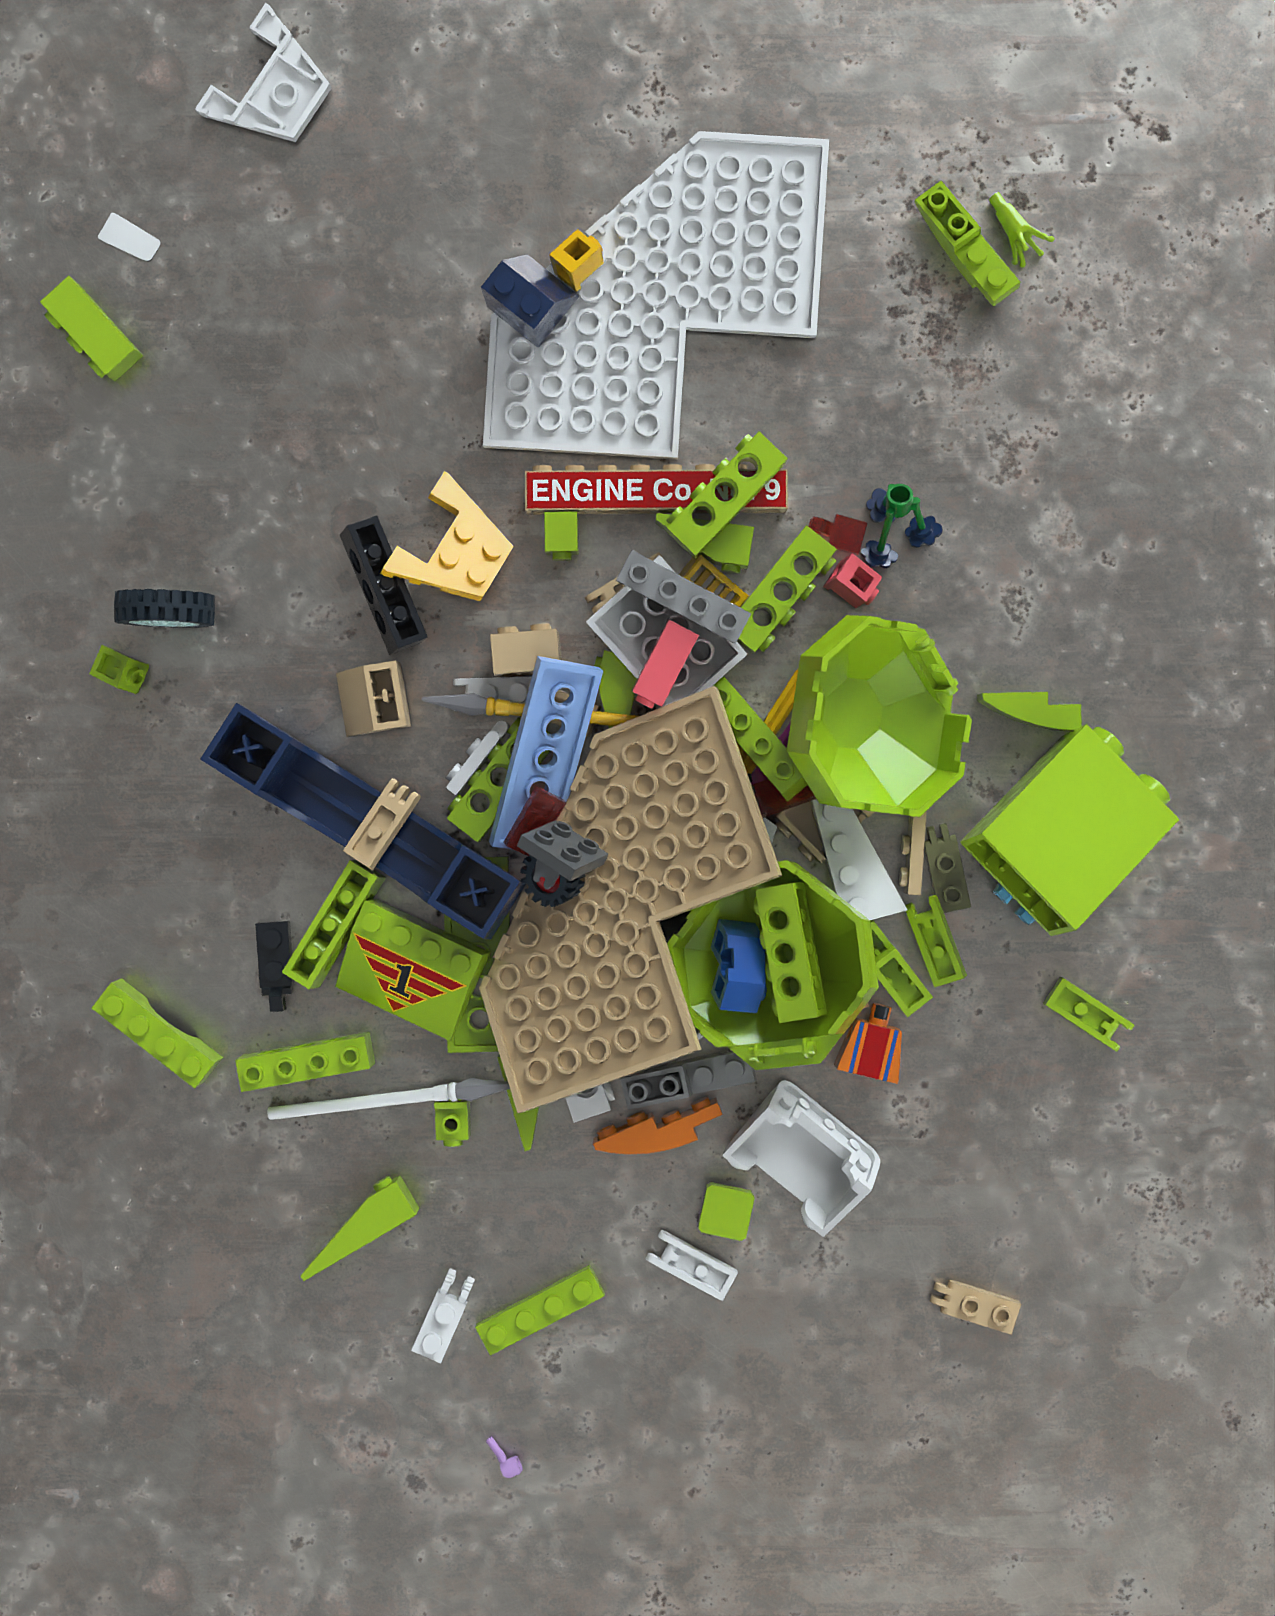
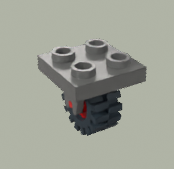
(557, 862)

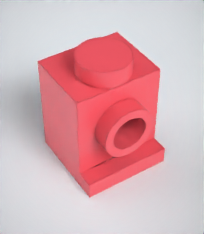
(854, 581)

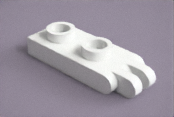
(478, 755)

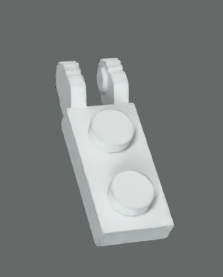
(442, 1319)

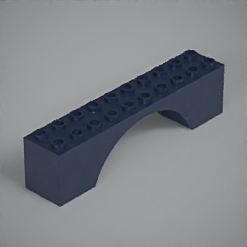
(337, 802)

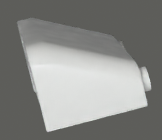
(807, 1155)

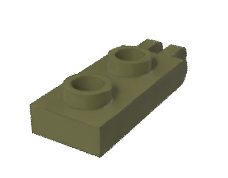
(946, 869)

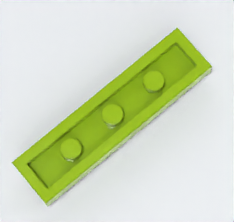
(539, 1310)

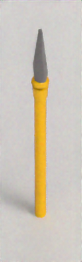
(475, 704)

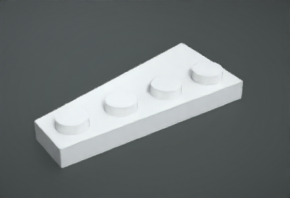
(854, 864)

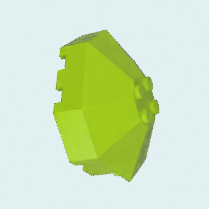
(876, 718)
(845, 966)

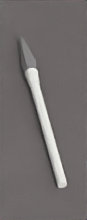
(466, 1090)

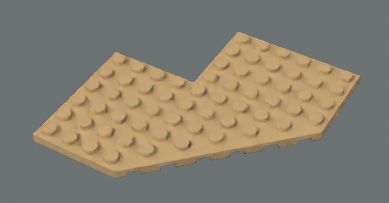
(591, 982)

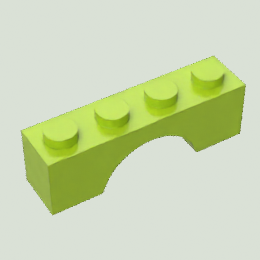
(176, 1050)

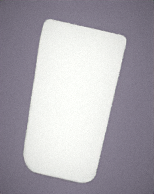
(129, 238)

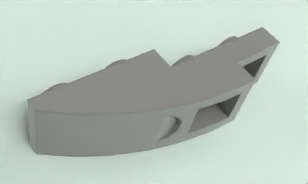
(685, 1078)

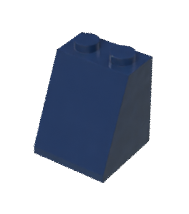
(527, 297)

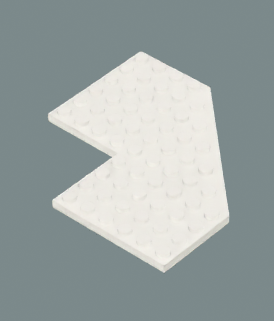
(705, 244)

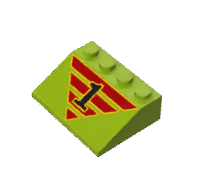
(410, 968)

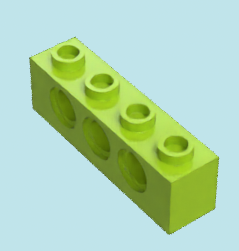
(767, 461)
(806, 546)
(760, 743)
(462, 813)
(332, 925)
(804, 965)
(305, 1061)

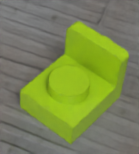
(119, 669)

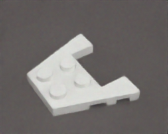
(282, 94)

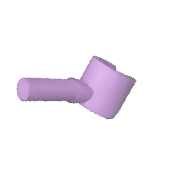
(509, 1467)

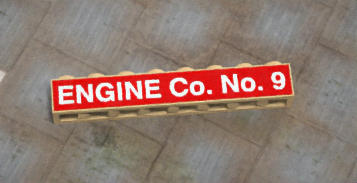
(638, 490)

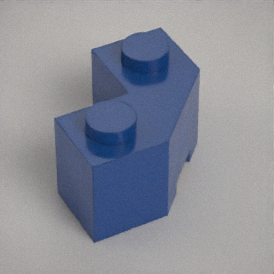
(741, 968)

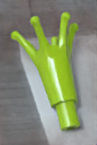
(1017, 229)

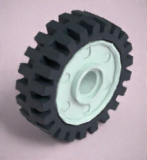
(164, 608)

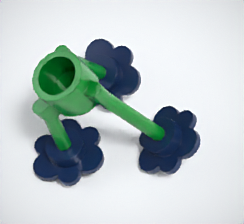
(891, 505)

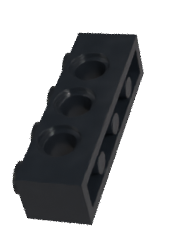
(386, 596)

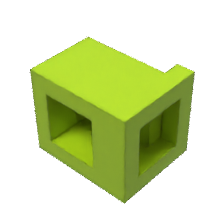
(456, 1110)

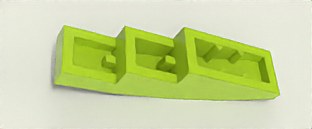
(897, 975)

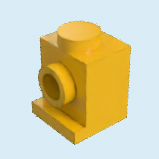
(576, 259)

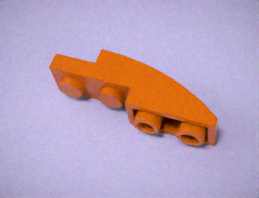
(645, 1135)

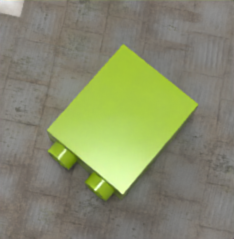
(1071, 829)

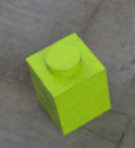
(561, 535)

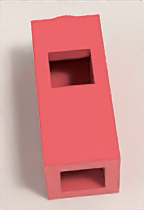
(664, 664)

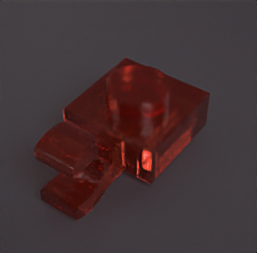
(844, 533)

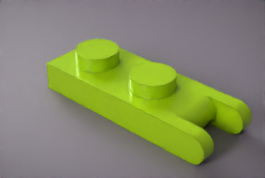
(936, 943)
(1086, 1012)

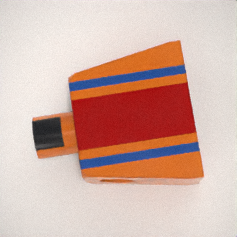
(872, 1047)

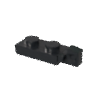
(273, 953)

